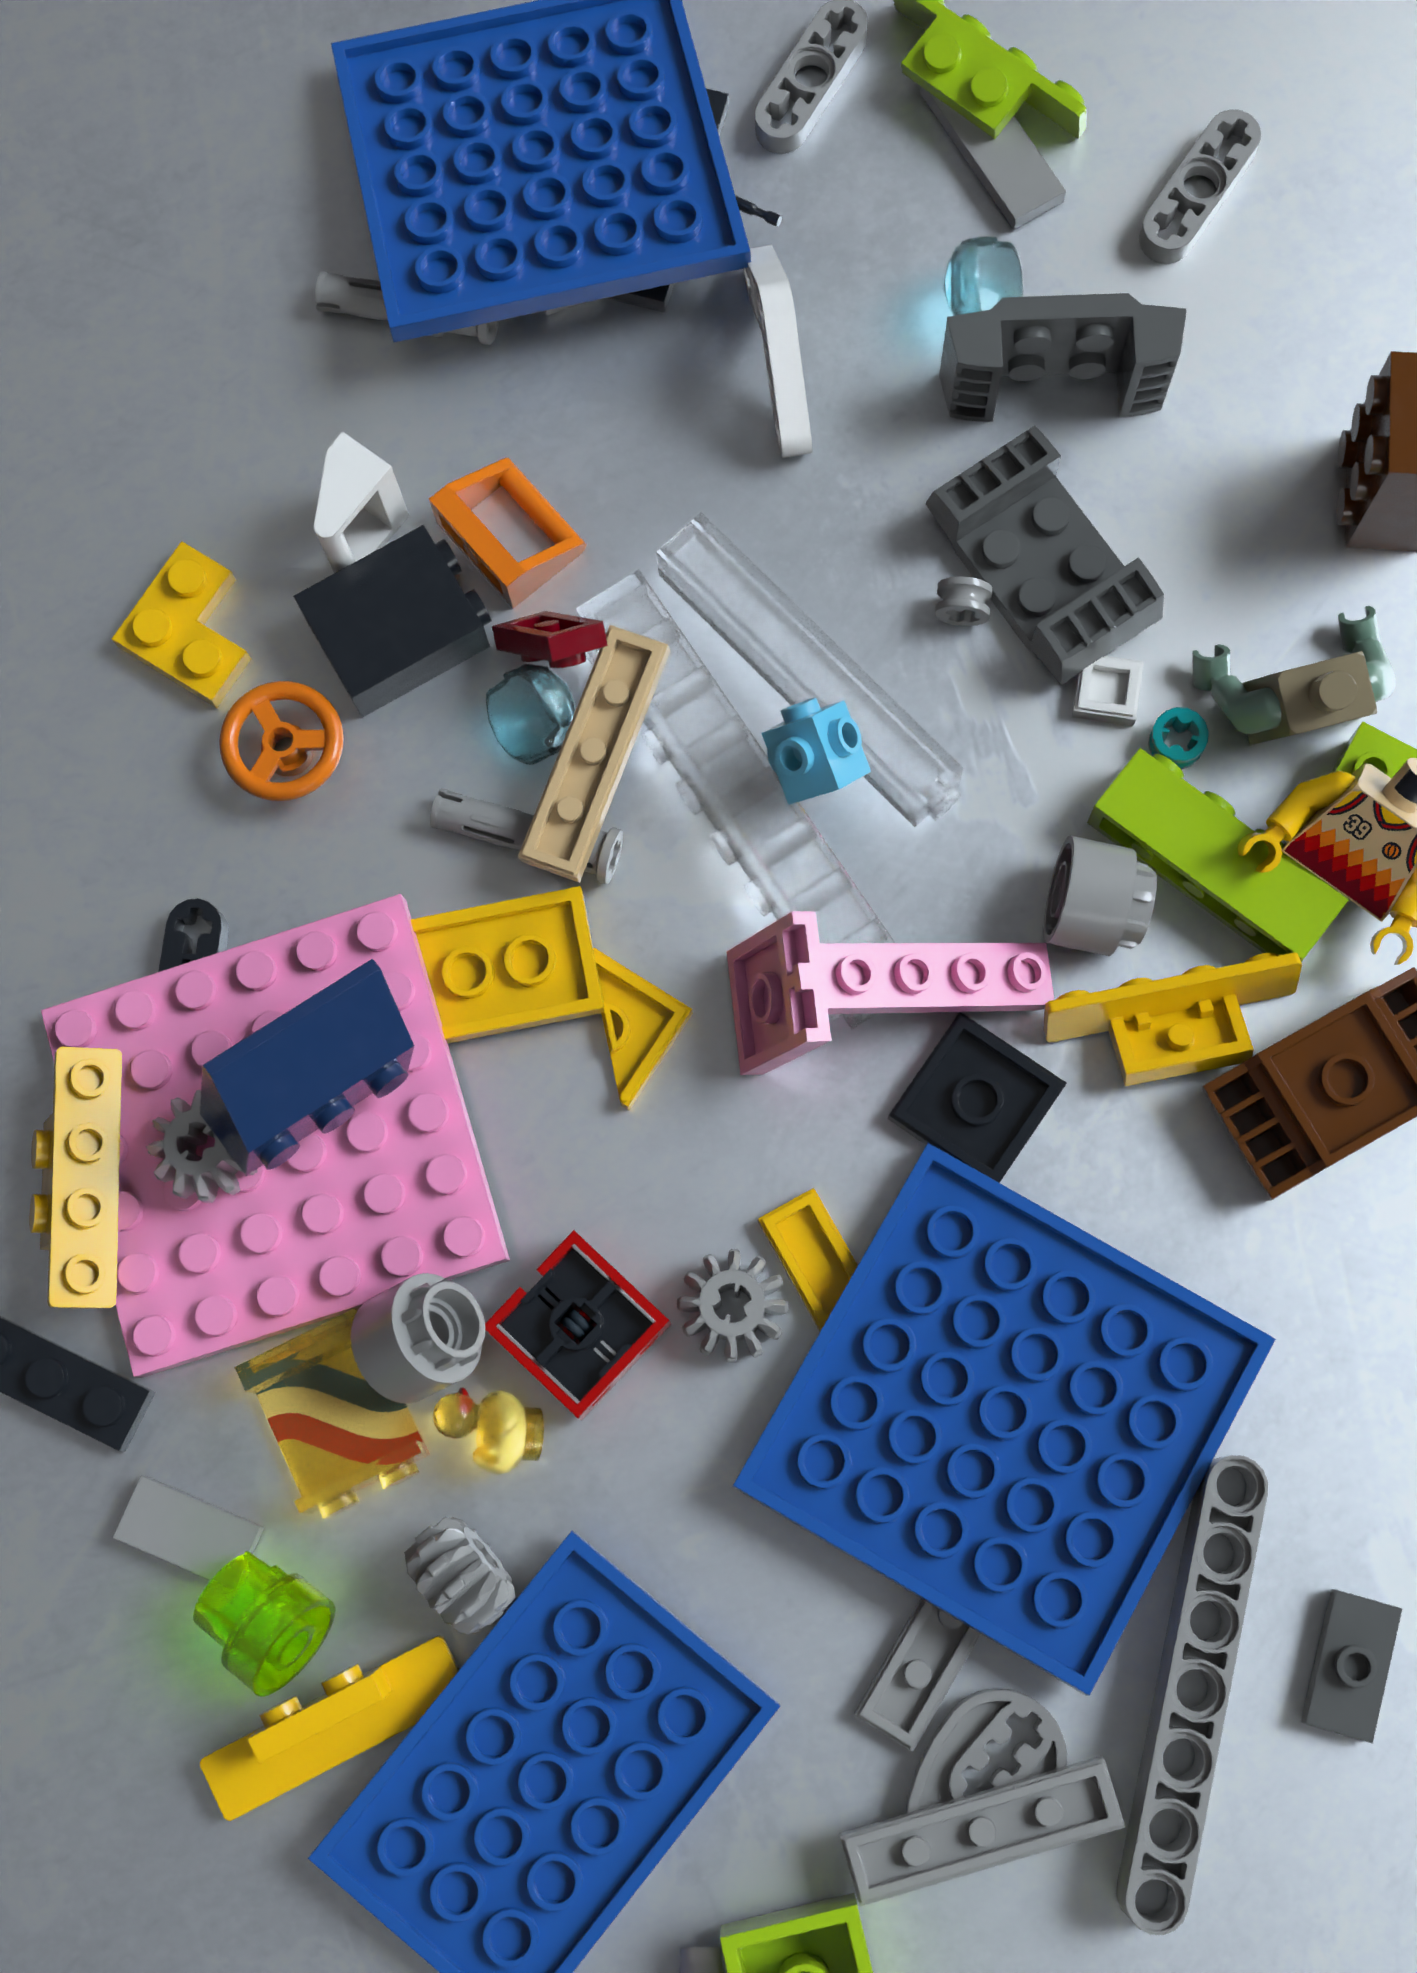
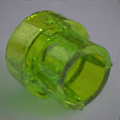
(263, 1621)

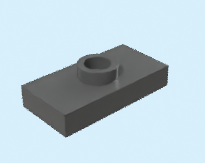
(1351, 1665)

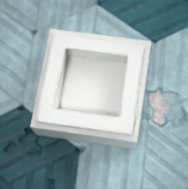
(1109, 691)

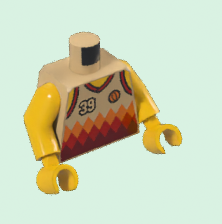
(1357, 839)

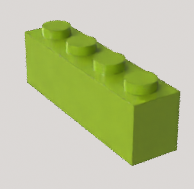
(1194, 848)

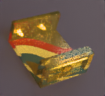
(331, 1420)

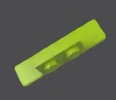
(979, 76)

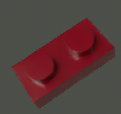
(551, 638)

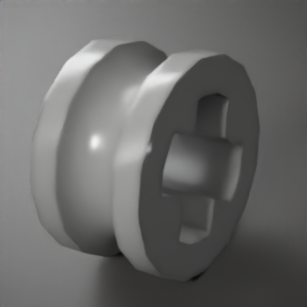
(963, 601)

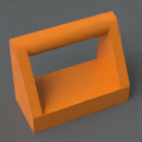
(510, 578)

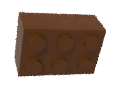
(1382, 461)

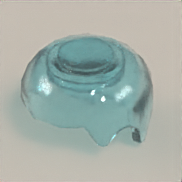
(981, 275)
(530, 712)

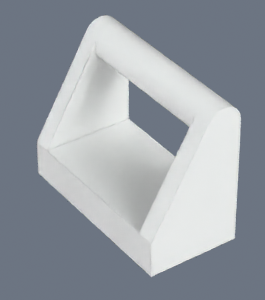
(356, 503)

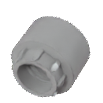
(1098, 897)
(418, 1337)

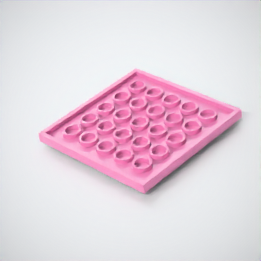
(337, 1220)

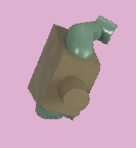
(1305, 695)

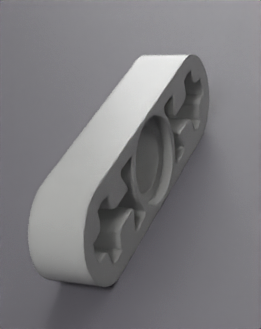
(811, 101)
(1199, 161)

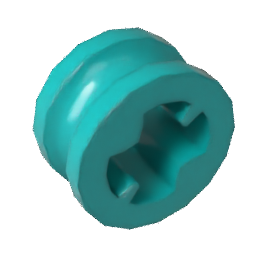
(1181, 720)

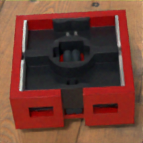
(559, 1308)

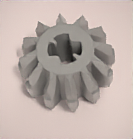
(180, 1162)
(711, 1301)
(459, 1575)

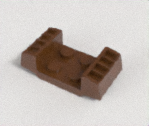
(1324, 1087)

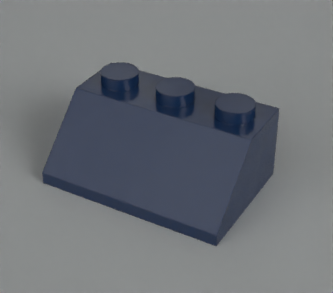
(306, 1070)

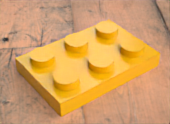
(511, 964)

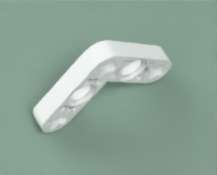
(775, 312)

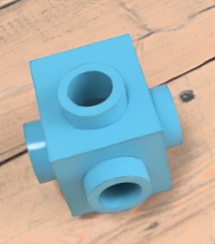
(815, 750)

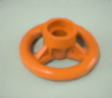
(296, 757)

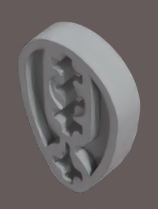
(962, 1741)

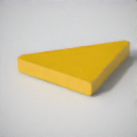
(638, 1025)

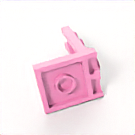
(791, 982)

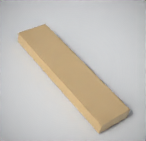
(594, 753)

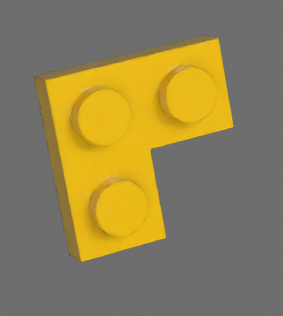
(170, 628)

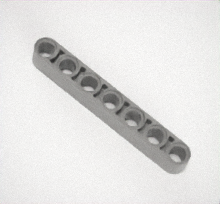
(1201, 1724)

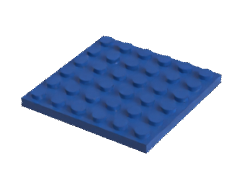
(536, 160)
(1006, 1417)

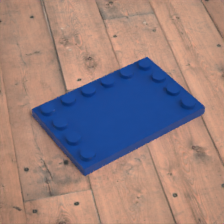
(546, 1775)

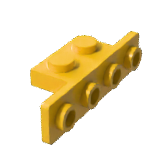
(1175, 1021)
(80, 1179)
(329, 1730)

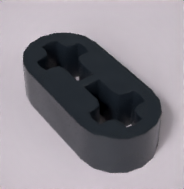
(178, 945)

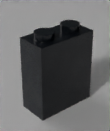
(395, 619)

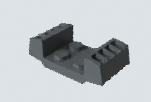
(1057, 337)
(1044, 557)

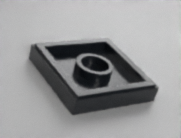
(977, 1098)

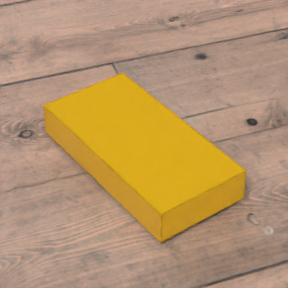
(810, 1252)

